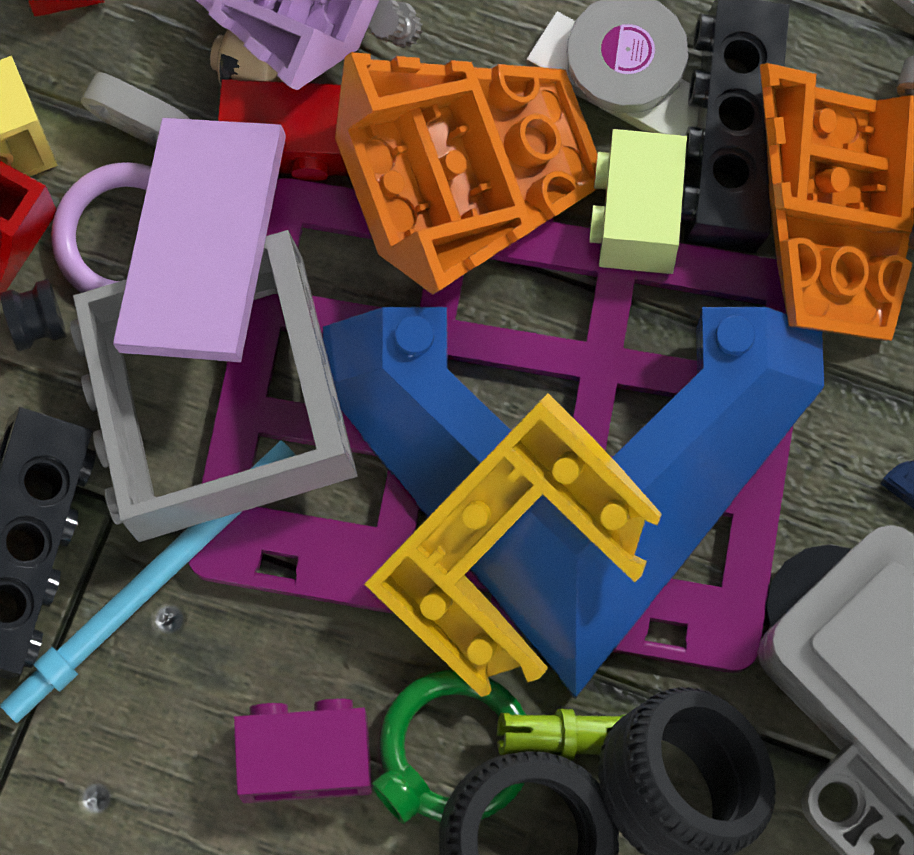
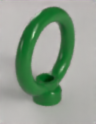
(400, 785)

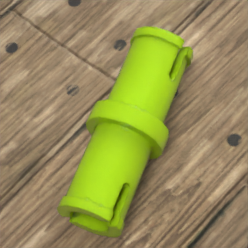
(554, 734)

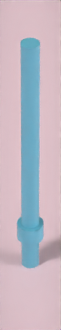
(57, 667)

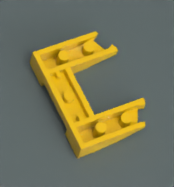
(540, 456)

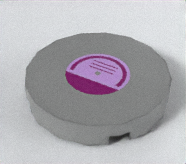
(627, 54)

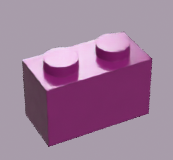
(302, 752)

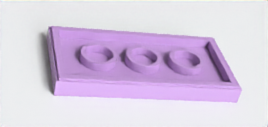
(200, 240)

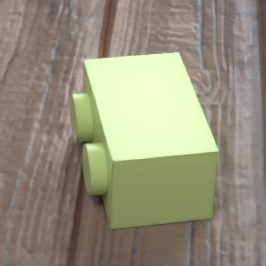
(642, 201)

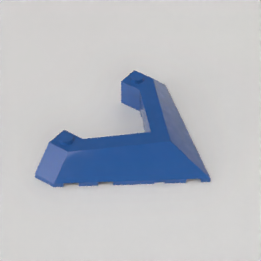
(686, 460)

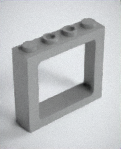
(120, 439)

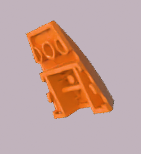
(459, 158)
(839, 202)

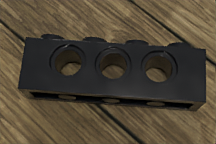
(715, 214)
(63, 455)

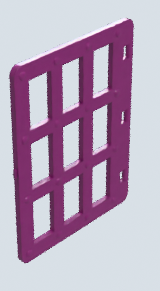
(342, 556)

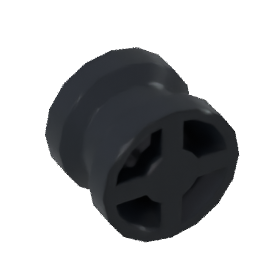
(33, 315)

